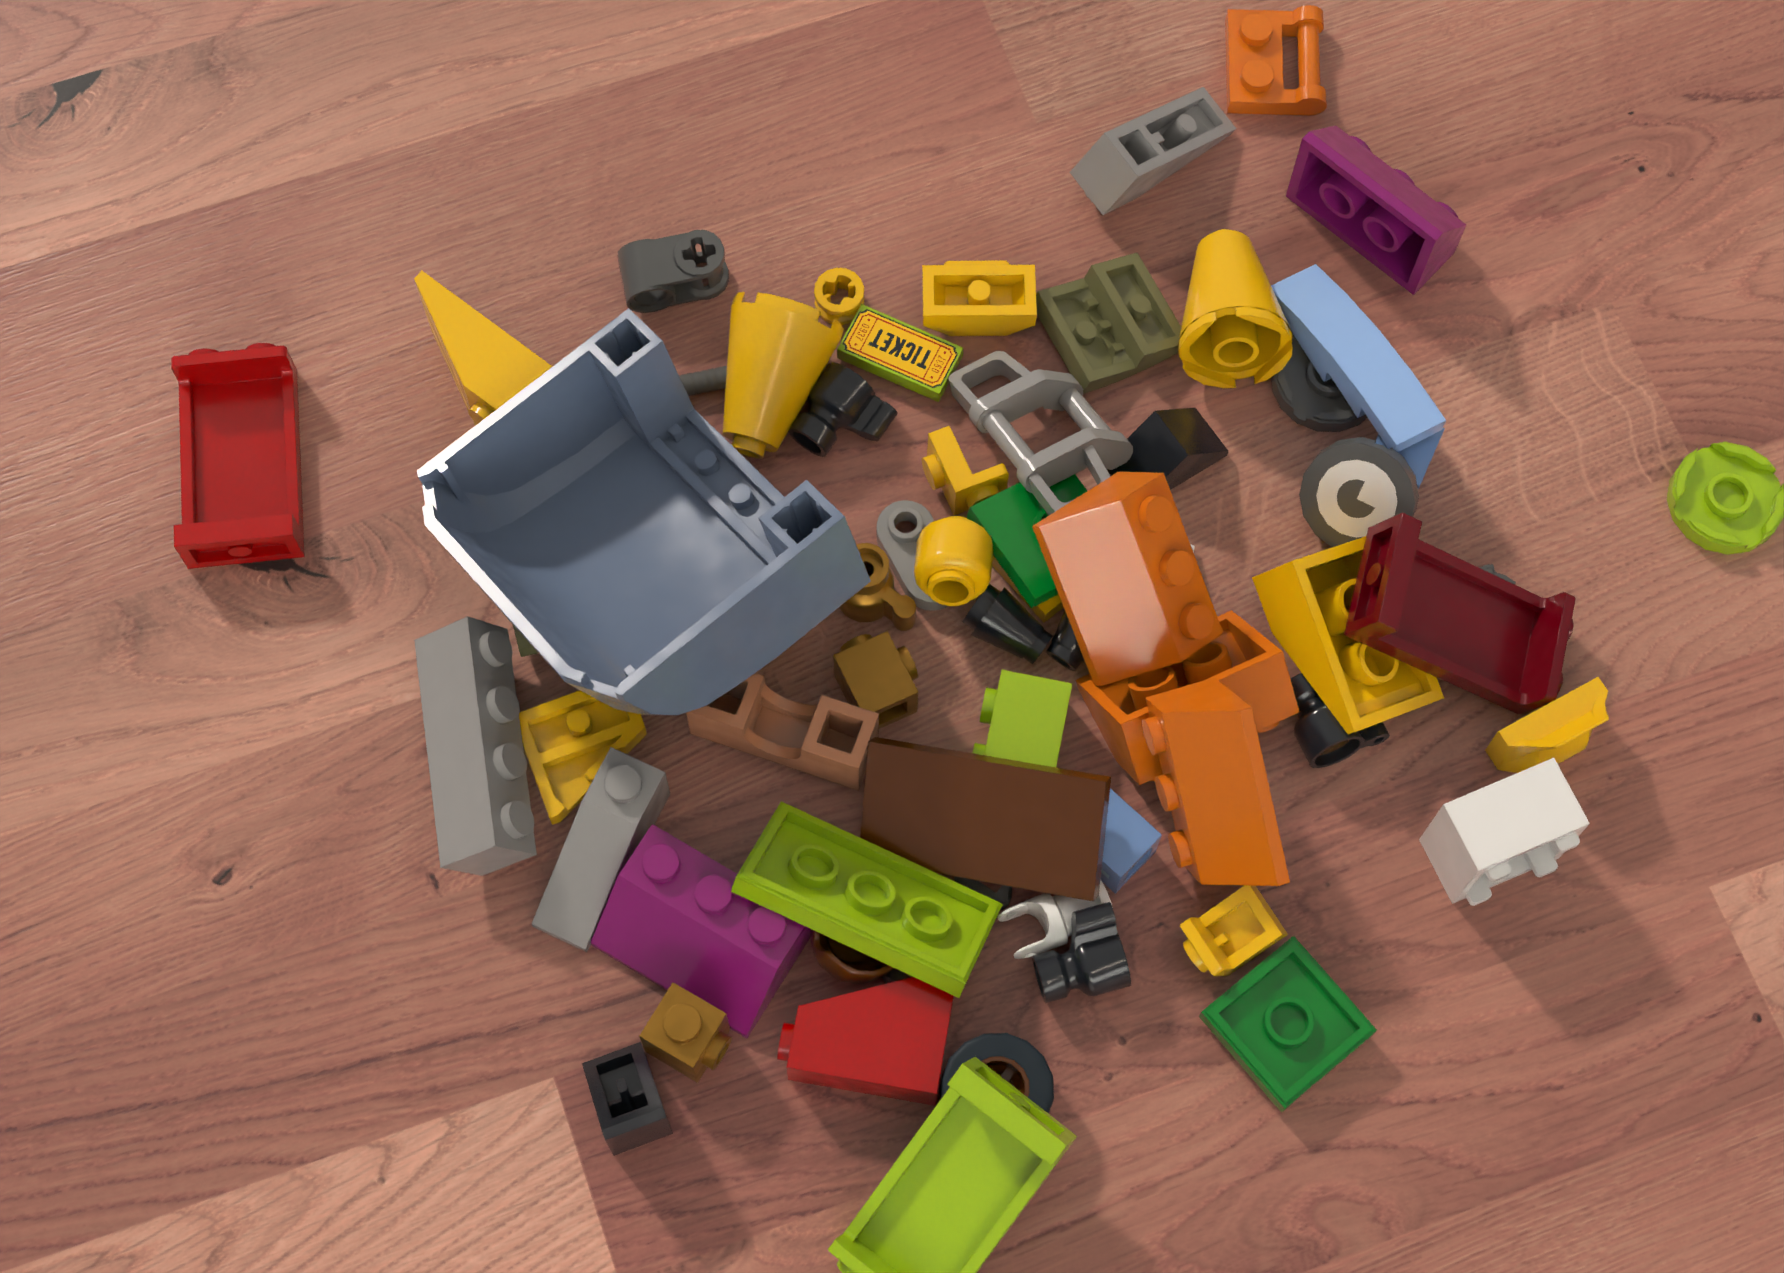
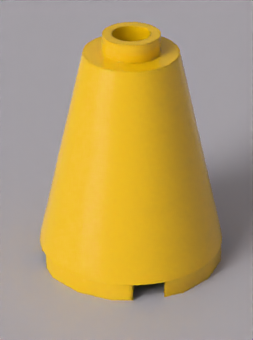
(1232, 315)
(771, 368)

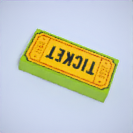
(899, 352)

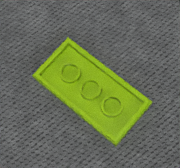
(867, 898)

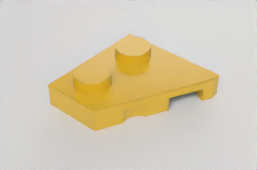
(568, 744)

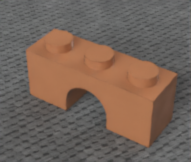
(814, 739)

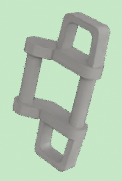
(1091, 447)

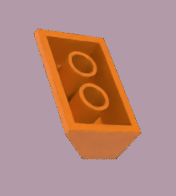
(1128, 577)
(1237, 658)
(1215, 786)

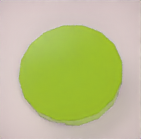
(1726, 498)

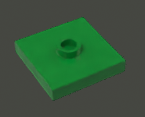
(1009, 522)
(1287, 1023)

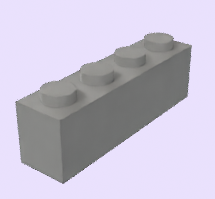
(474, 747)

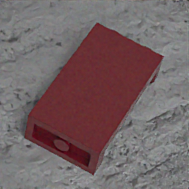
(1458, 619)

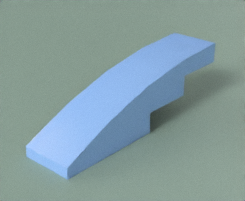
(1358, 358)

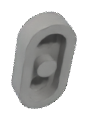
(902, 547)

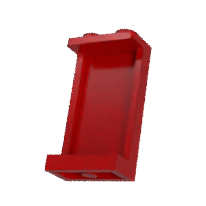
(239, 457)

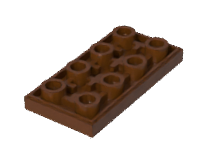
(987, 817)

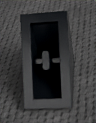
(1173, 444)
(626, 1099)

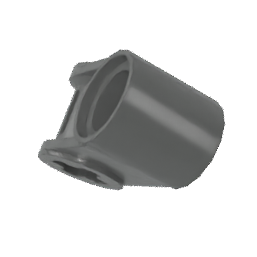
(666, 270)

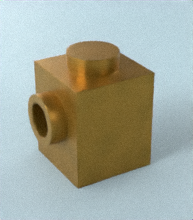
(877, 677)
(687, 1033)

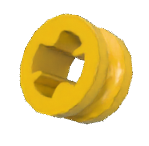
(828, 285)

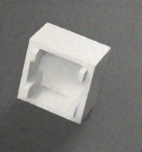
(1504, 832)

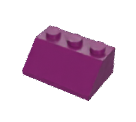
(1373, 207)
(684, 926)

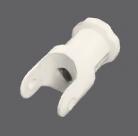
(1054, 916)

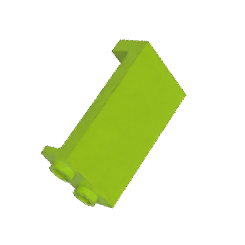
(956, 1181)

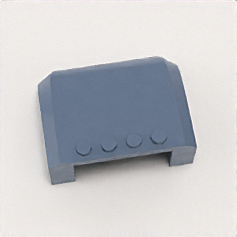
(635, 531)

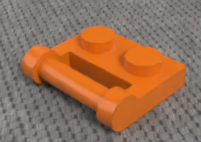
(1256, 61)

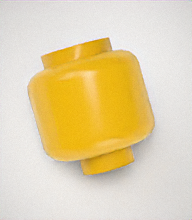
(953, 560)

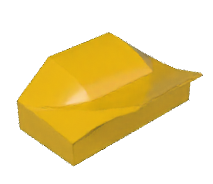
(979, 298)
(1551, 731)

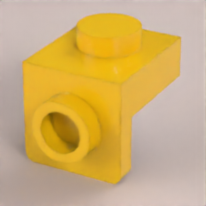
(947, 469)
(1232, 932)

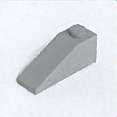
(1150, 149)
(603, 836)

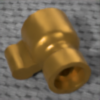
(879, 596)

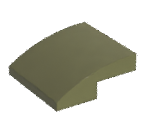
(1109, 322)

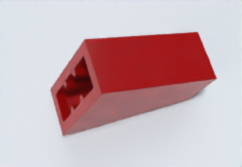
(872, 1041)

